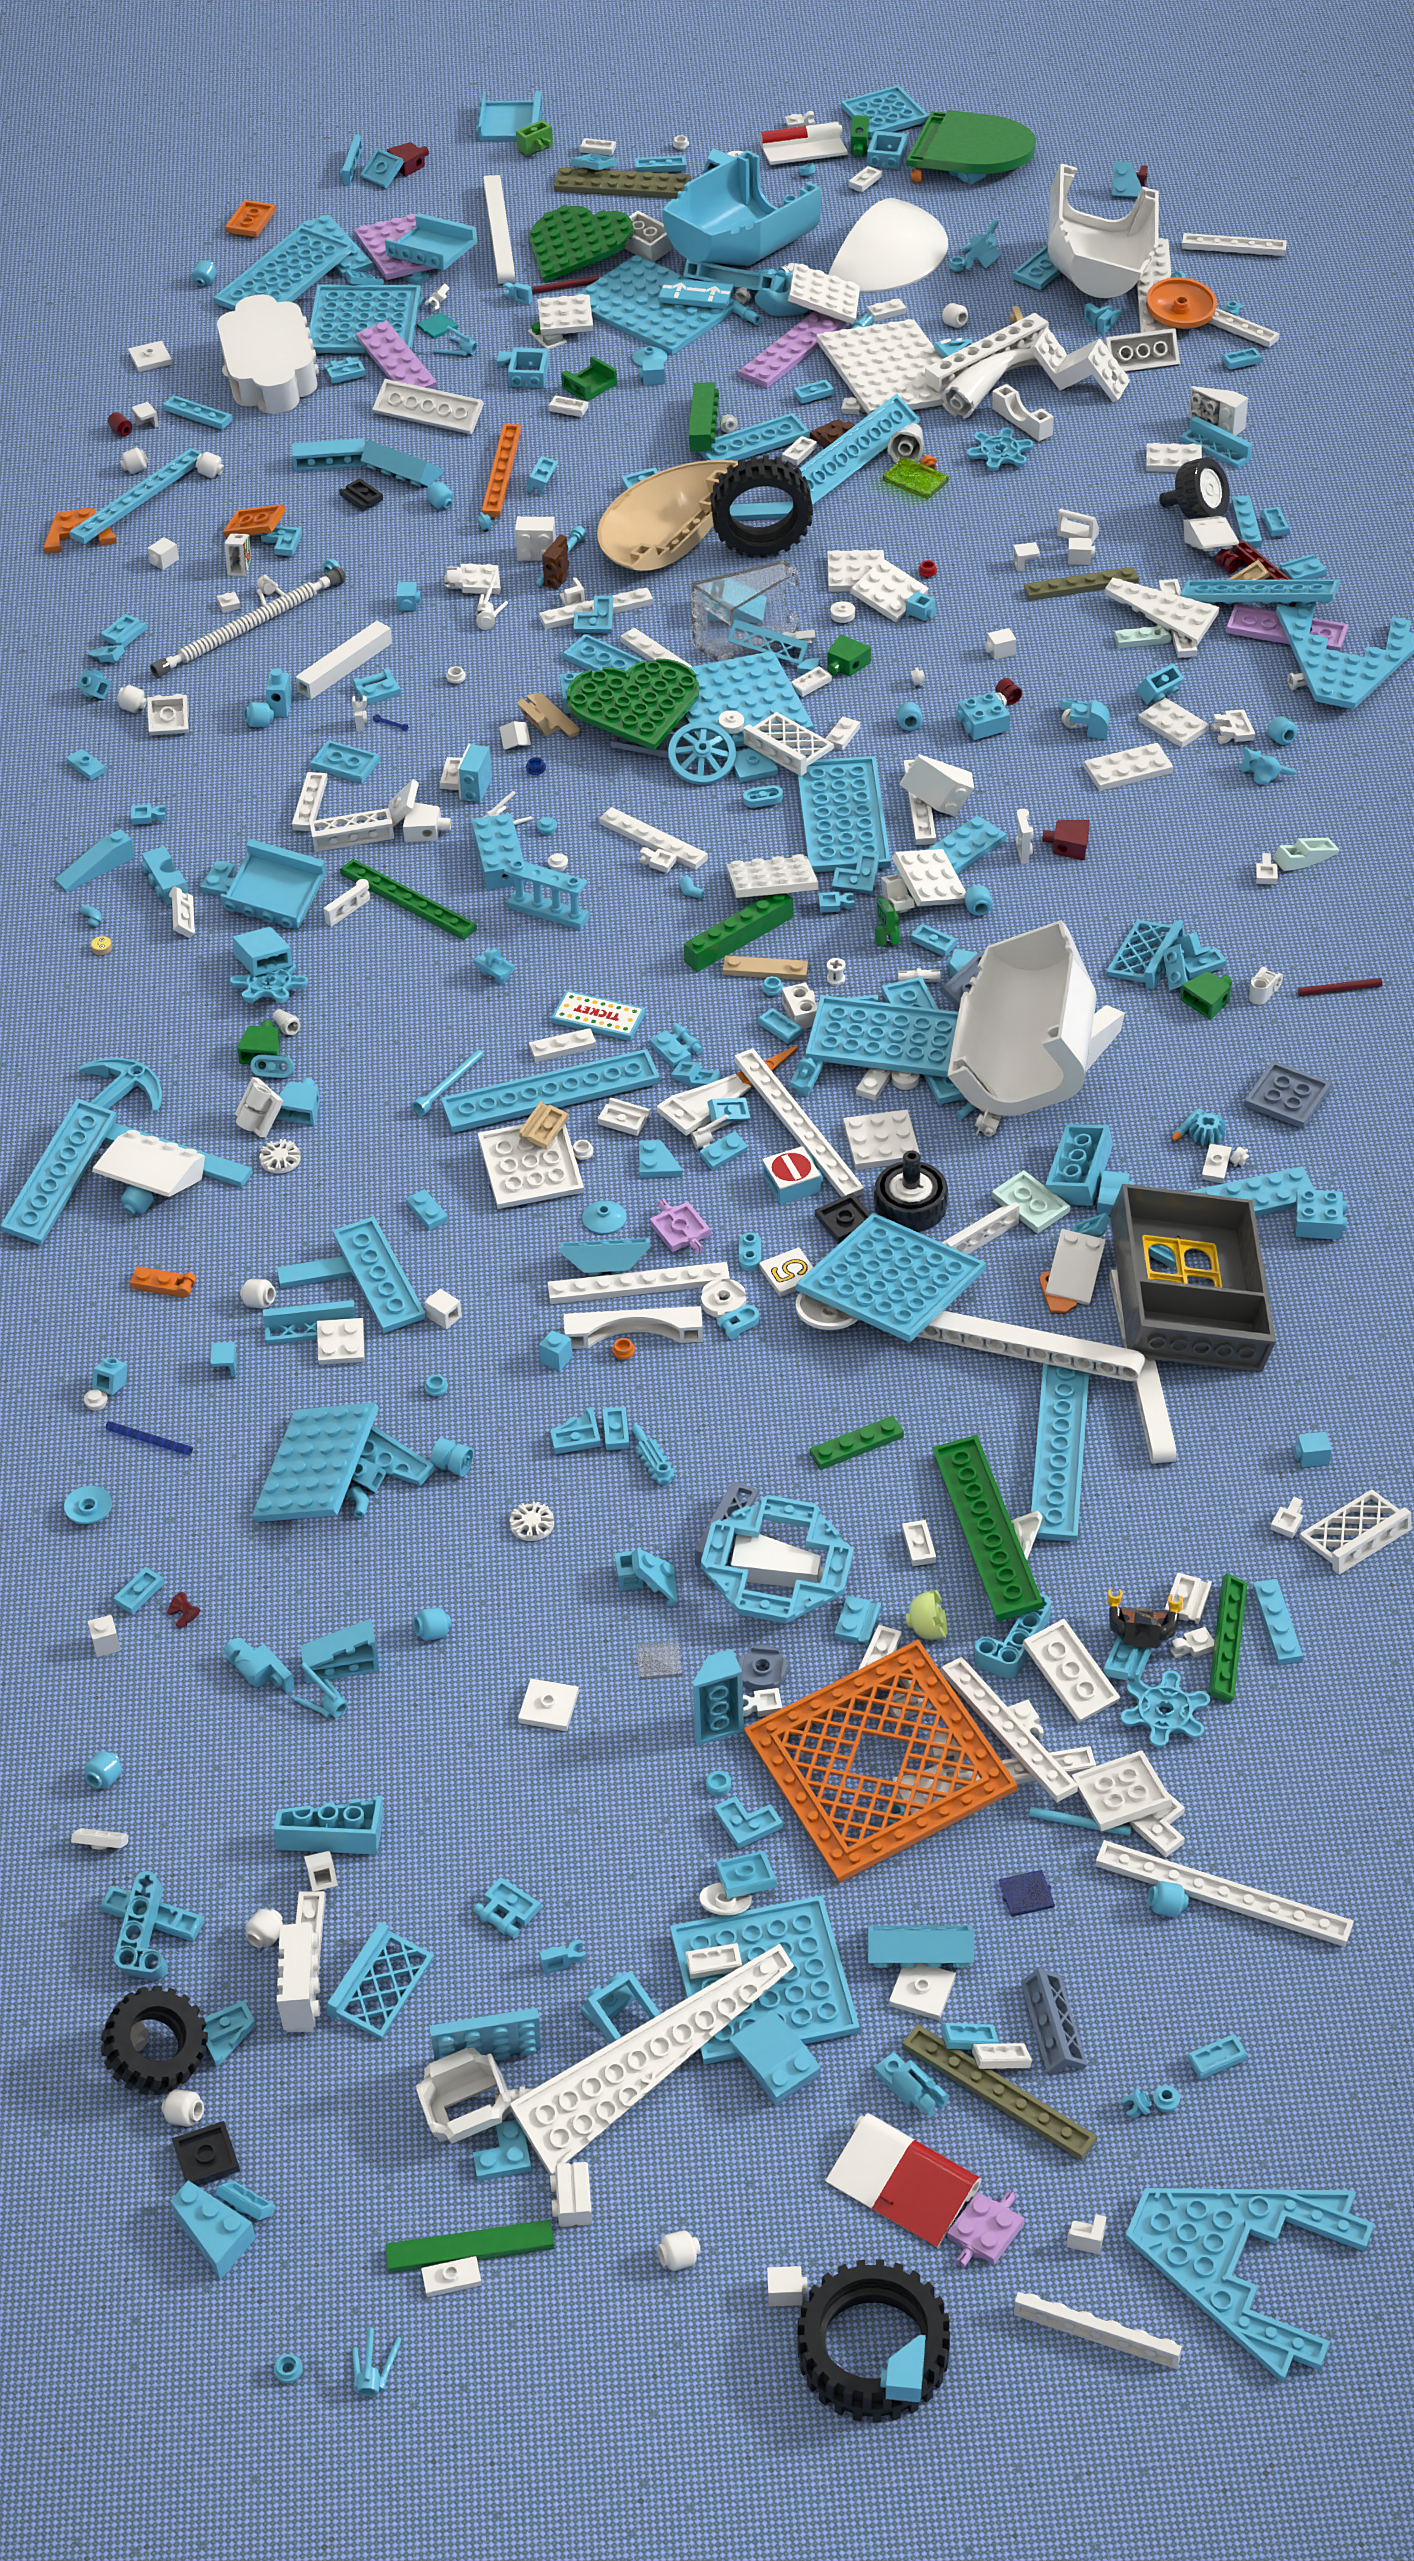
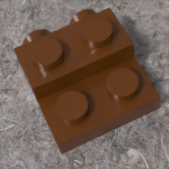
(830, 432)
(556, 563)

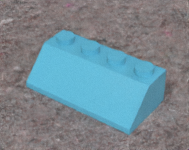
(399, 463)
(1080, 1163)
(718, 1698)
(920, 1945)

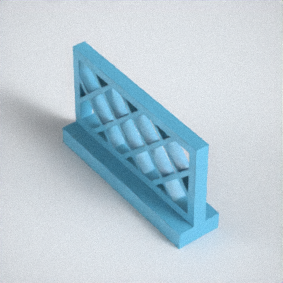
(1153, 968)
(358, 1975)

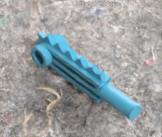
(653, 1457)

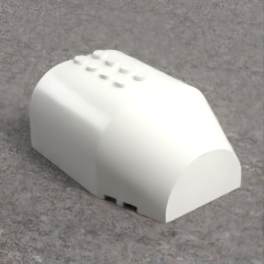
(1100, 253)
(1025, 1024)

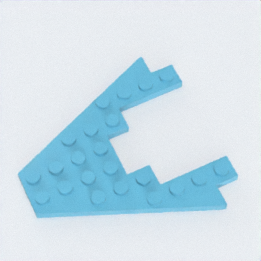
(1339, 676)
(1200, 2238)

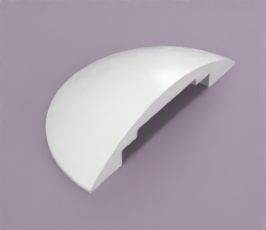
(891, 247)

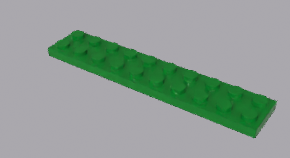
(987, 1528)

